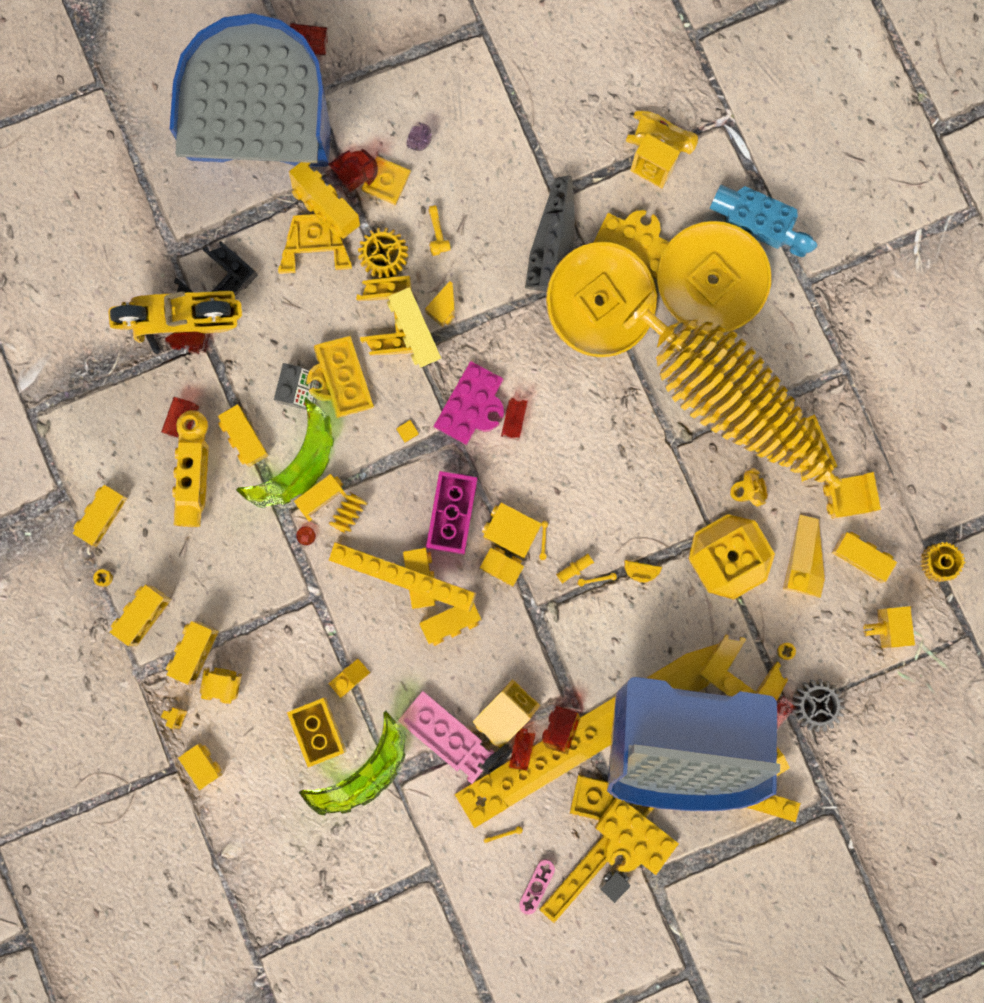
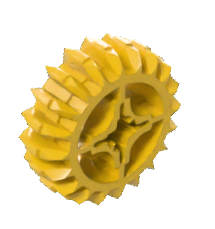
(388, 248)

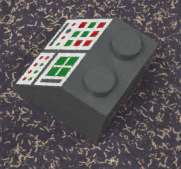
(293, 388)

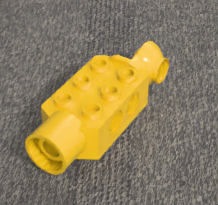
(191, 447)

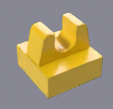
(174, 717)

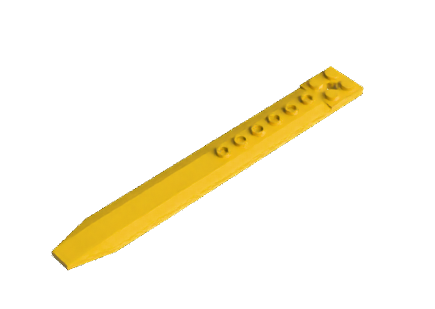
(593, 734)

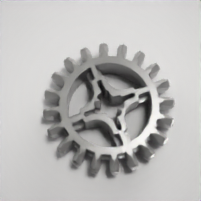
(831, 716)

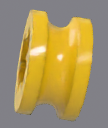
(108, 578)
(792, 653)

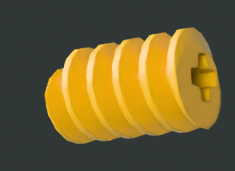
(348, 513)

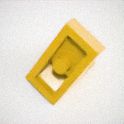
(349, 678)

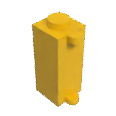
(319, 495)

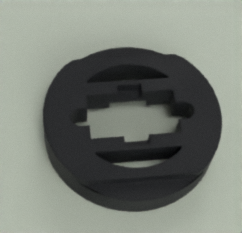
(497, 759)

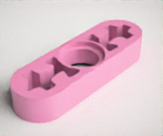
(548, 875)

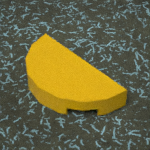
(641, 572)

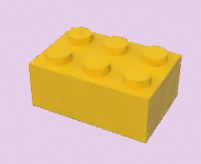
(655, 160)
(139, 615)
(191, 652)
(316, 732)

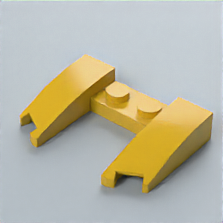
(381, 290)
(721, 659)

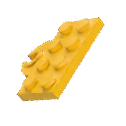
(636, 237)
(340, 377)
(634, 838)

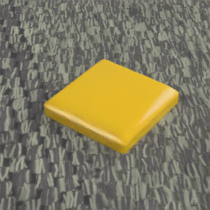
(407, 431)

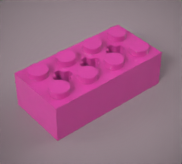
(441, 520)

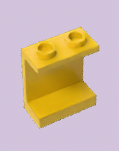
(853, 496)

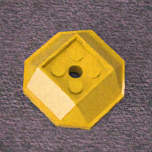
(712, 565)

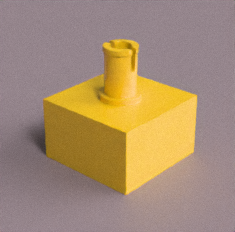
(894, 627)

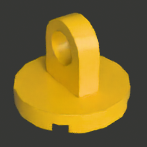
(753, 486)

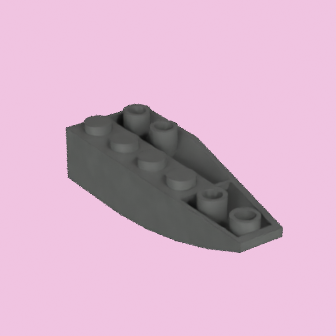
(554, 235)

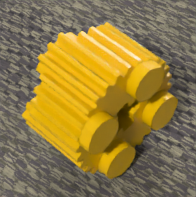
(942, 551)

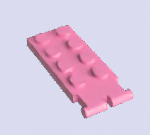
(445, 736)

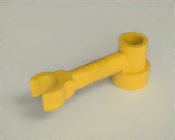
(438, 245)

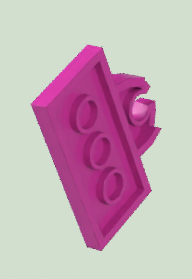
(471, 404)

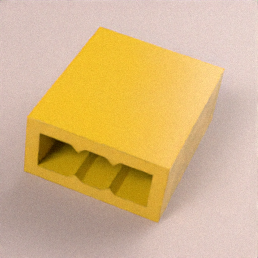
(511, 530)

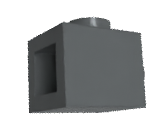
(615, 884)

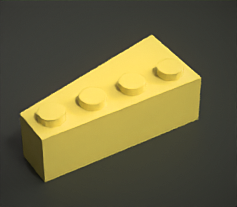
(414, 327)

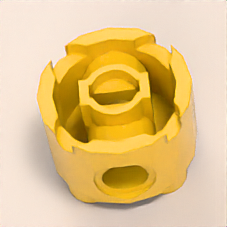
(220, 684)

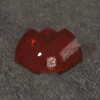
(354, 169)

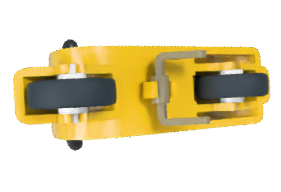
(176, 313)

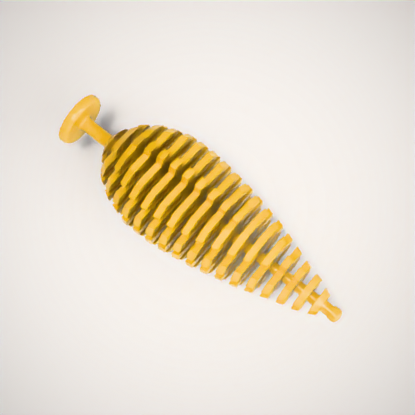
(734, 393)

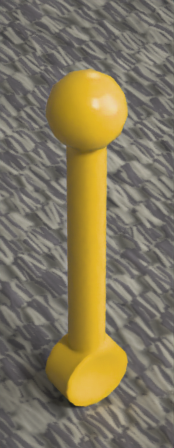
(543, 556)
(581, 582)
(518, 830)

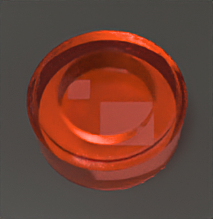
(306, 536)

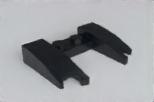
(238, 271)

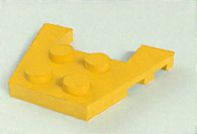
(310, 235)

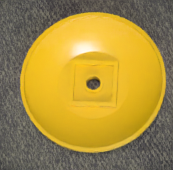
(718, 251)
(571, 294)

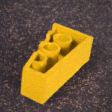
(323, 200)

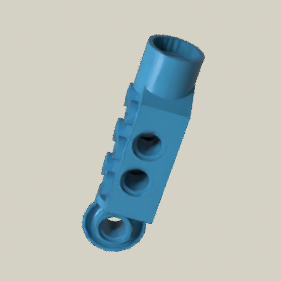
(762, 218)

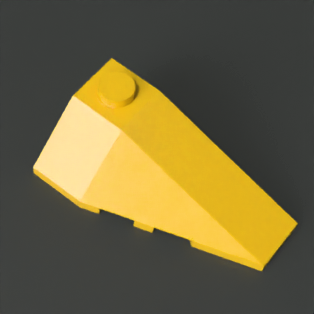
(805, 563)

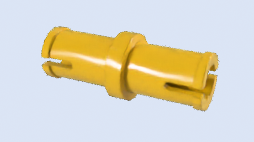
(574, 568)

